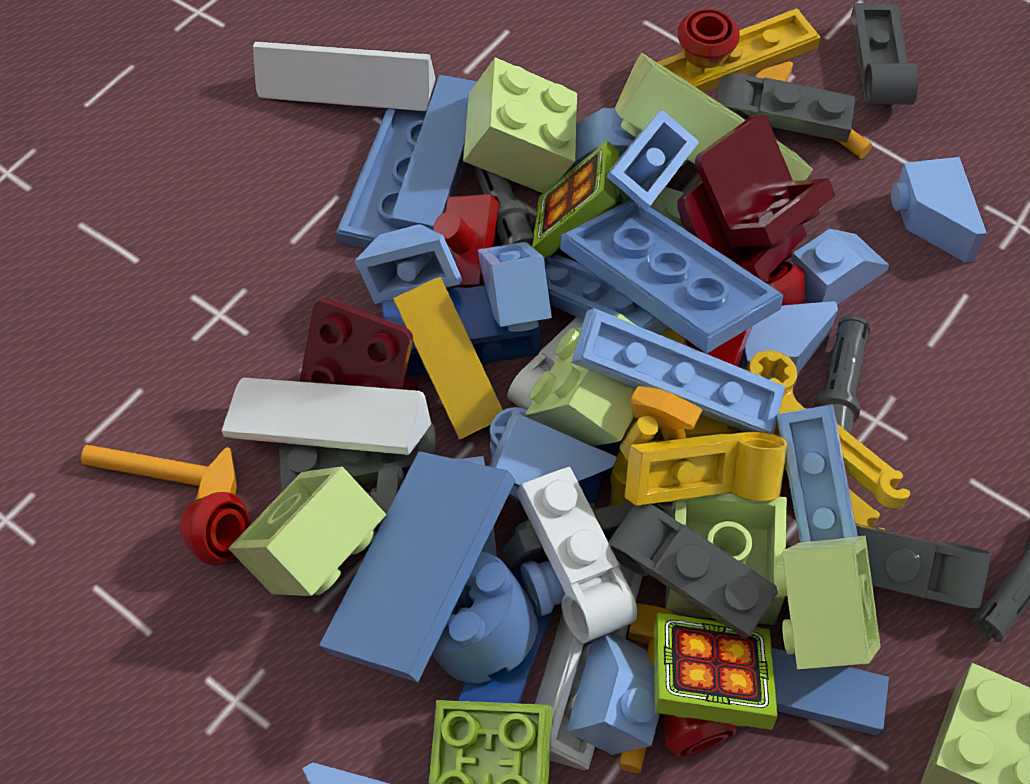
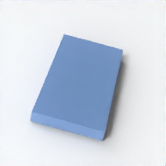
(382, 178)
(672, 274)
(418, 565)

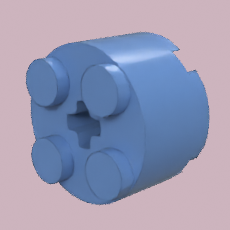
(489, 625)

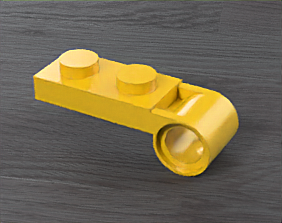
(705, 466)

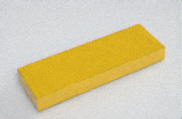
(449, 357)

